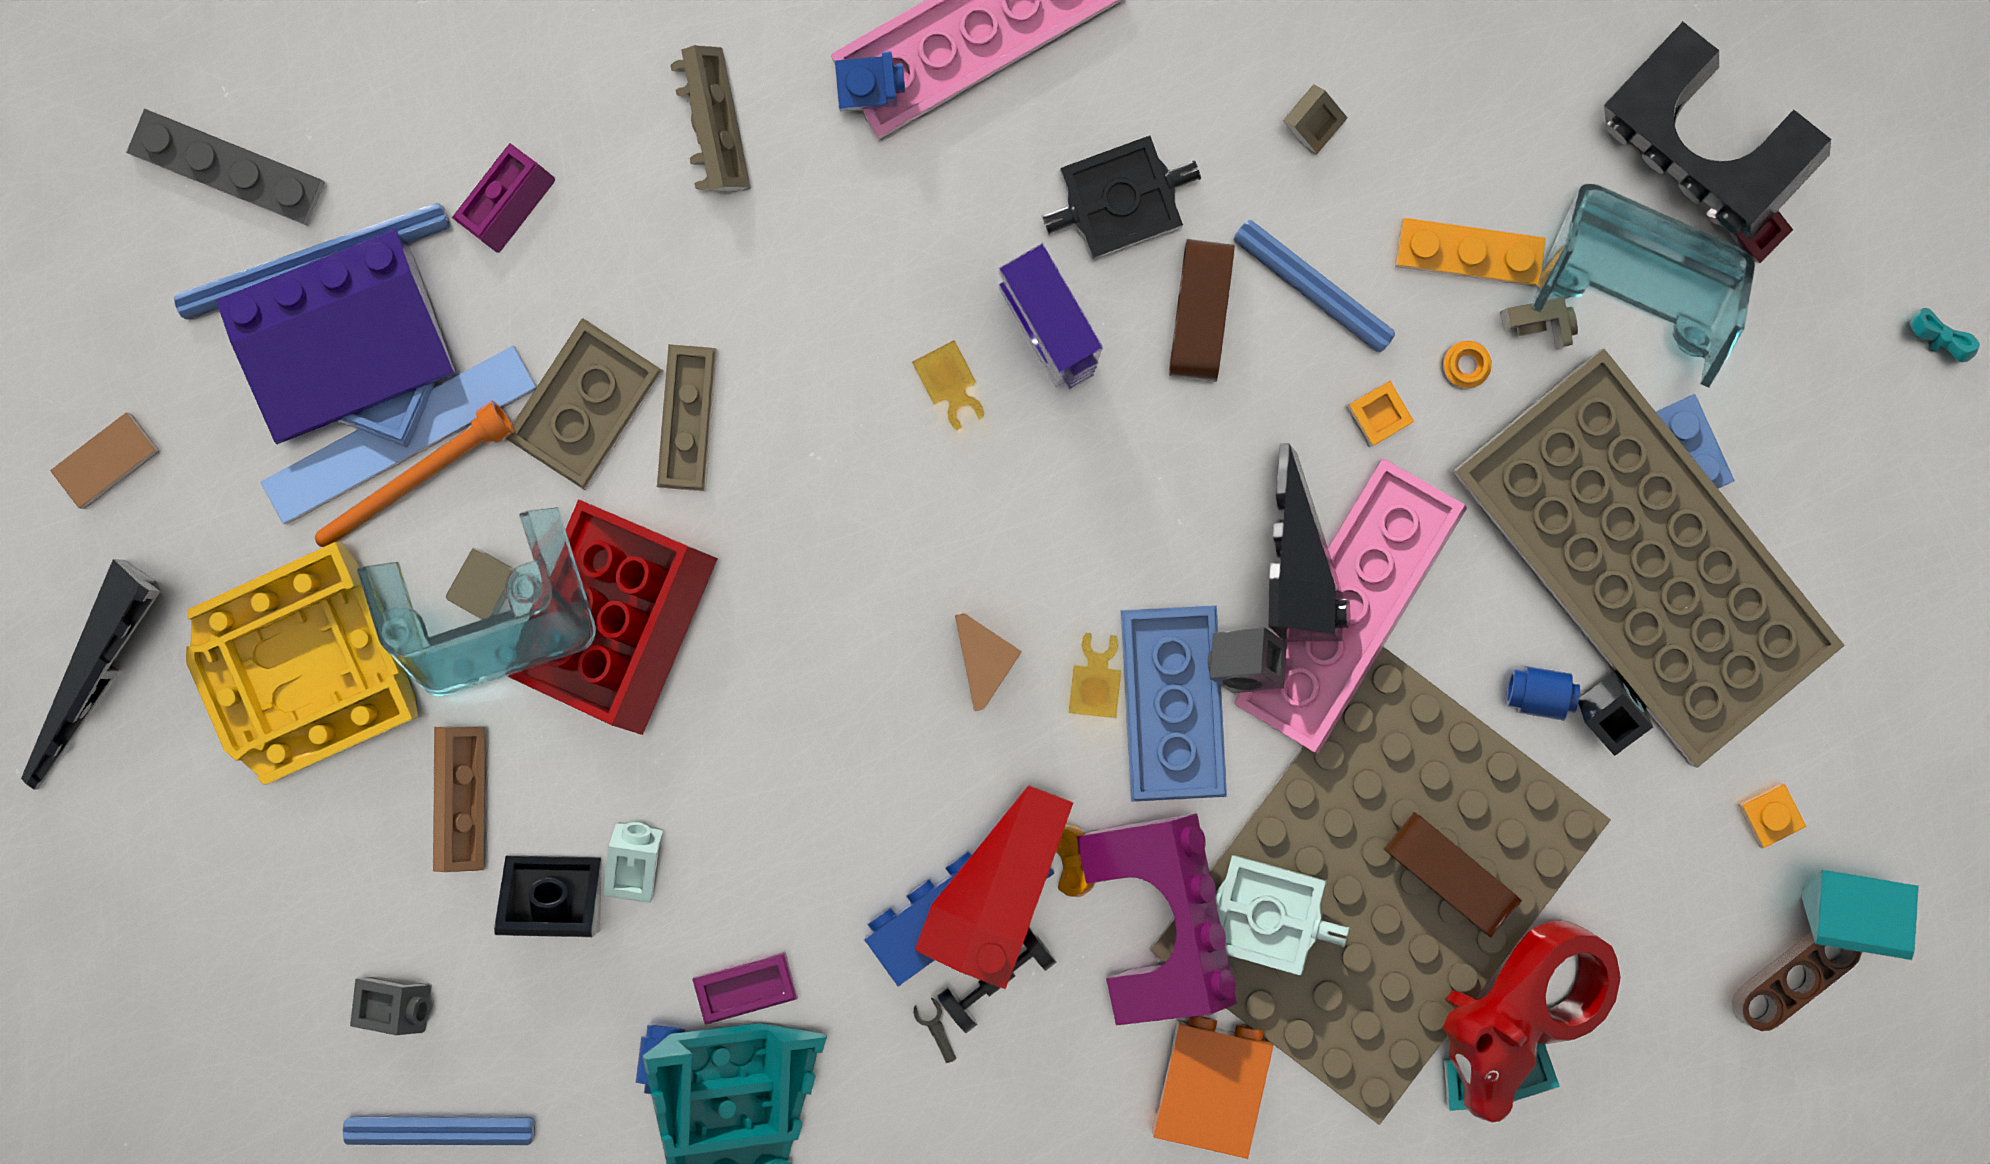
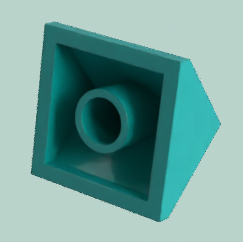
(1862, 913)

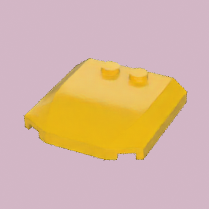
(295, 666)

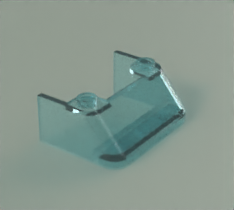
(1654, 266)
(544, 624)

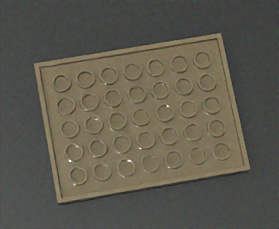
(1378, 1007)

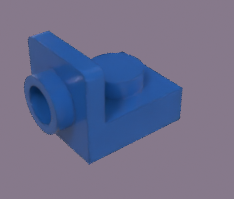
(869, 82)

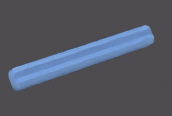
(1314, 286)
(437, 1131)

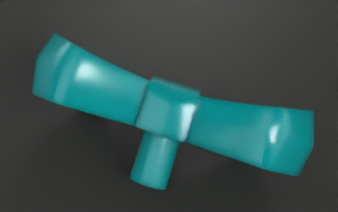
(1960, 344)

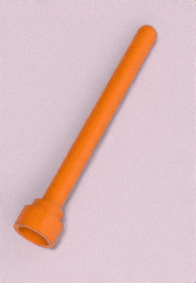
(488, 426)

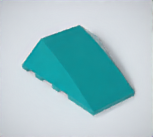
(731, 1092)

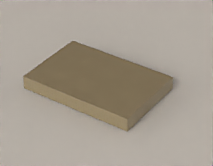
(584, 404)

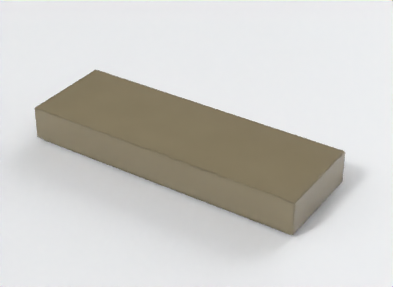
(687, 417)

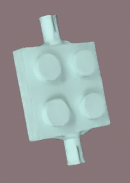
(1273, 914)

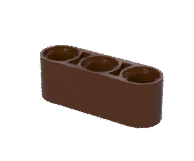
(1201, 310)
(1453, 874)
(1773, 982)

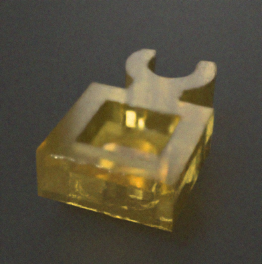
(947, 377)
(1095, 687)

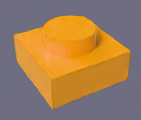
(1380, 413)
(1772, 815)

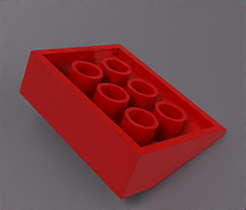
(641, 606)

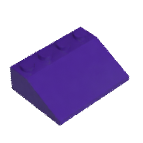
(336, 336)

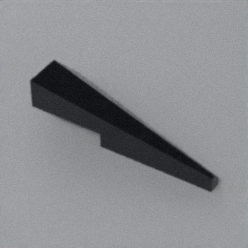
(114, 617)

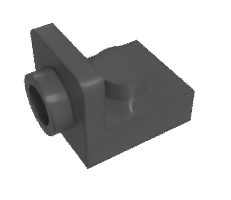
(390, 1006)

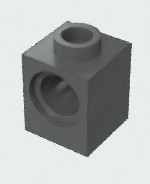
(1247, 660)

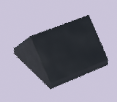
(549, 896)

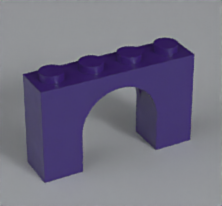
(1050, 317)

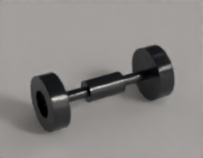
(958, 1009)

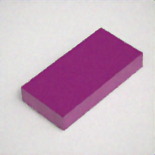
(745, 988)

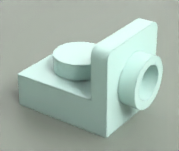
(632, 862)

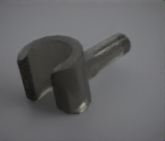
(937, 1031)

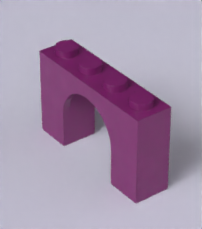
(1173, 860)

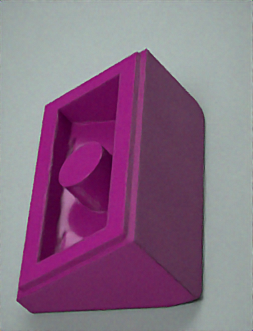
(504, 198)

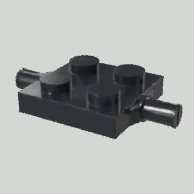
(1121, 197)

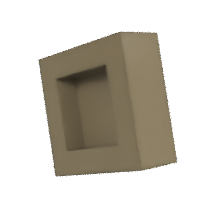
(1315, 118)

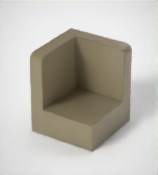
(480, 584)

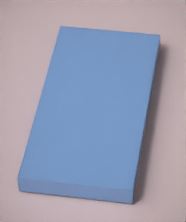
(1172, 704)

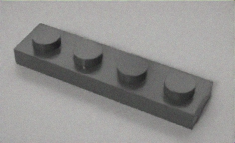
(225, 167)

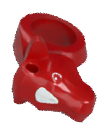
(1499, 1034)

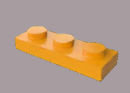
(1470, 252)

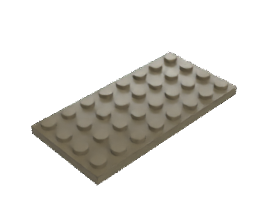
(1648, 558)

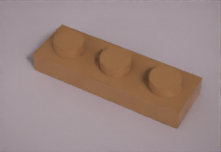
(458, 798)

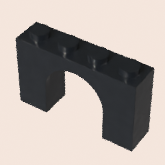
(1740, 190)

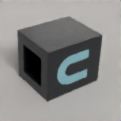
(1614, 713)

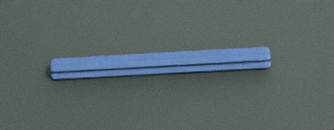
(409, 226)

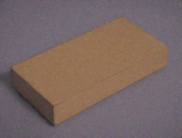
(104, 460)

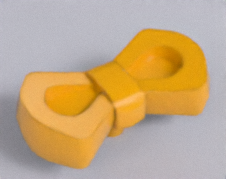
(1072, 879)

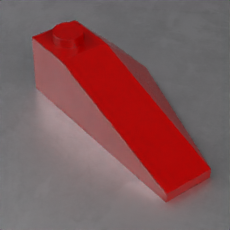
(990, 902)

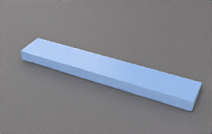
(364, 455)

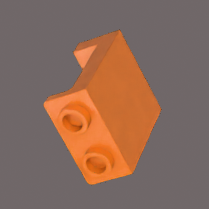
(1213, 1086)

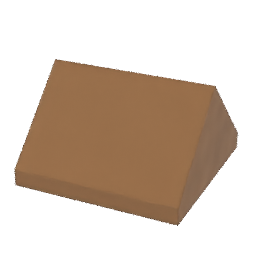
(985, 659)

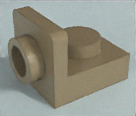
(1529, 321)

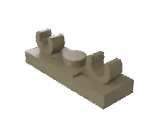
(713, 119)

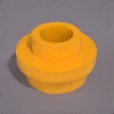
(1481, 359)

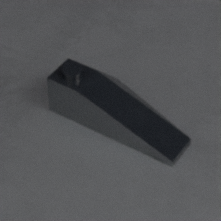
(1304, 585)

